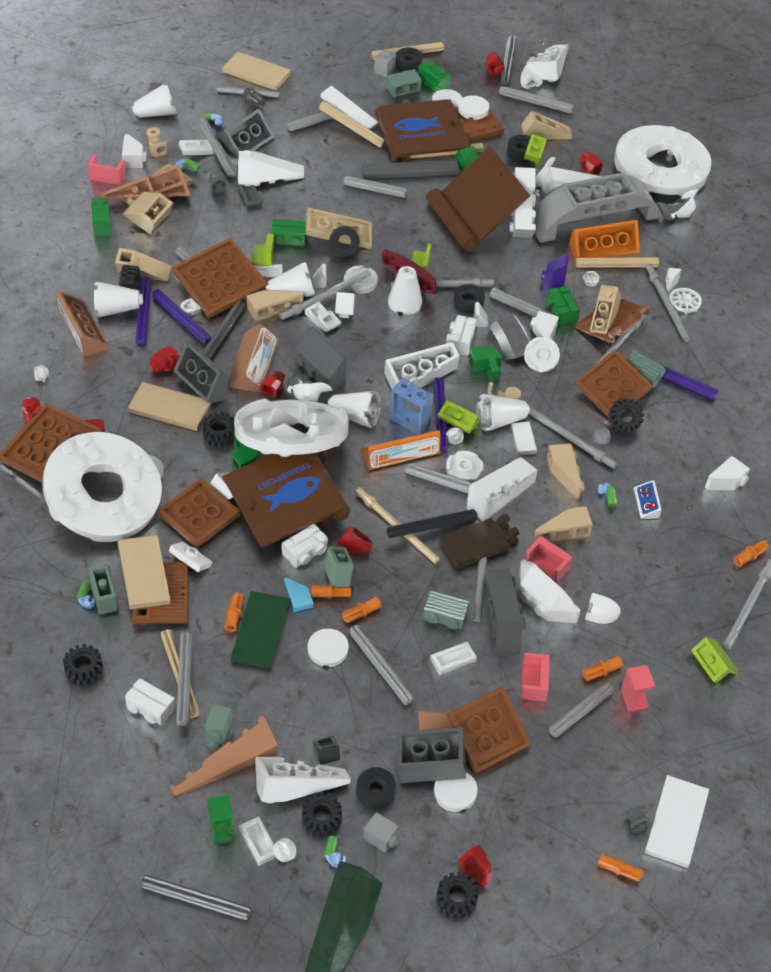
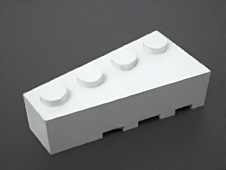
(422, 366)

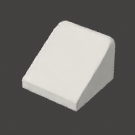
(320, 277)
(672, 278)
(480, 315)

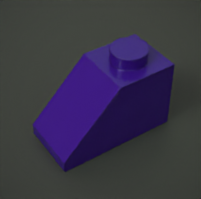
(555, 273)

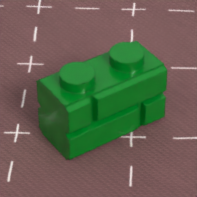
(434, 76)
(289, 232)
(563, 305)
(221, 818)

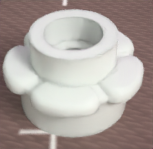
(591, 278)
(41, 373)
(455, 436)

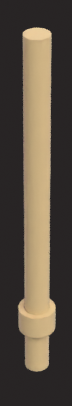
(372, 502)

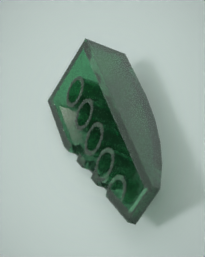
(344, 918)

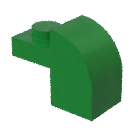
(466, 157)
(101, 217)
(486, 359)
(243, 455)

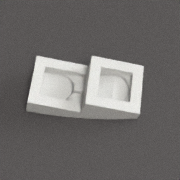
(321, 317)

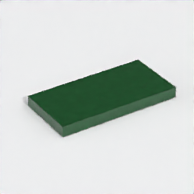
(260, 630)

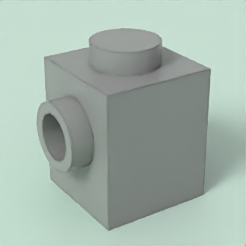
(385, 63)
(381, 832)

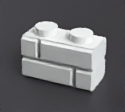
(462, 334)
(304, 546)
(150, 702)

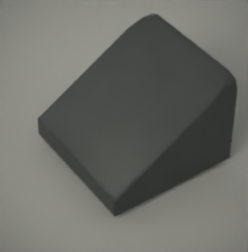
(327, 749)

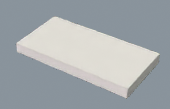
(677, 821)

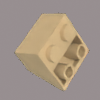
(149, 211)

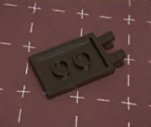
(479, 541)

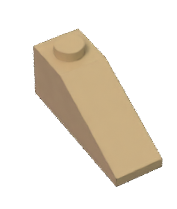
(545, 127)
(271, 303)
(567, 525)

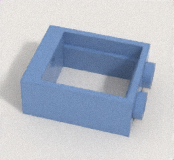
(400, 413)

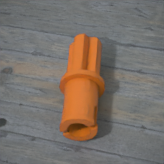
(750, 553)
(329, 591)
(361, 609)
(234, 612)
(602, 668)
(620, 867)

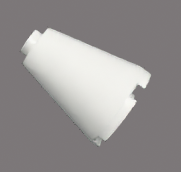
(155, 103)
(295, 279)
(405, 293)
(115, 299)
(359, 406)
(500, 411)

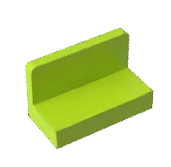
(535, 149)
(263, 254)
(422, 258)
(459, 417)
(714, 659)

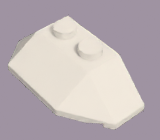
(545, 595)

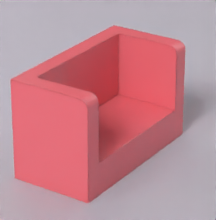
(105, 173)
(549, 558)
(535, 677)
(635, 682)

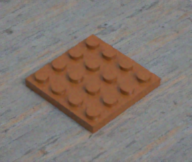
(219, 277)
(39, 439)

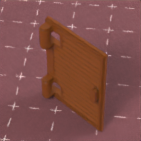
(627, 316)
(177, 610)

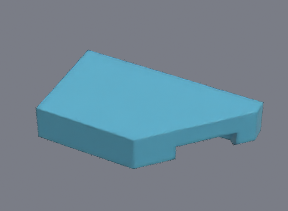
(299, 595)

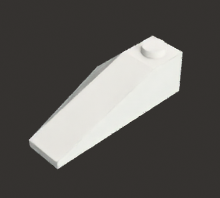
(550, 63)
(259, 167)
(287, 781)

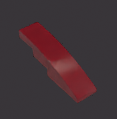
(396, 261)

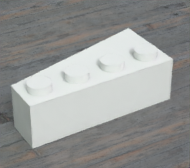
(557, 177)
(524, 216)
(500, 487)

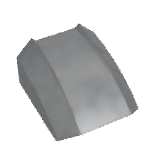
(510, 336)

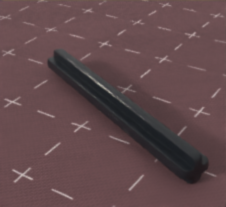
(431, 523)

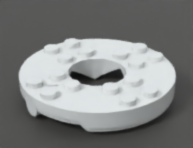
(645, 141)
(256, 428)
(98, 454)

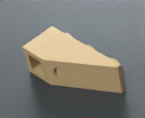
(148, 266)
(606, 309)
(564, 467)

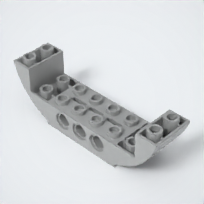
(592, 199)

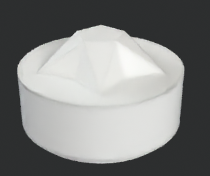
(284, 850)

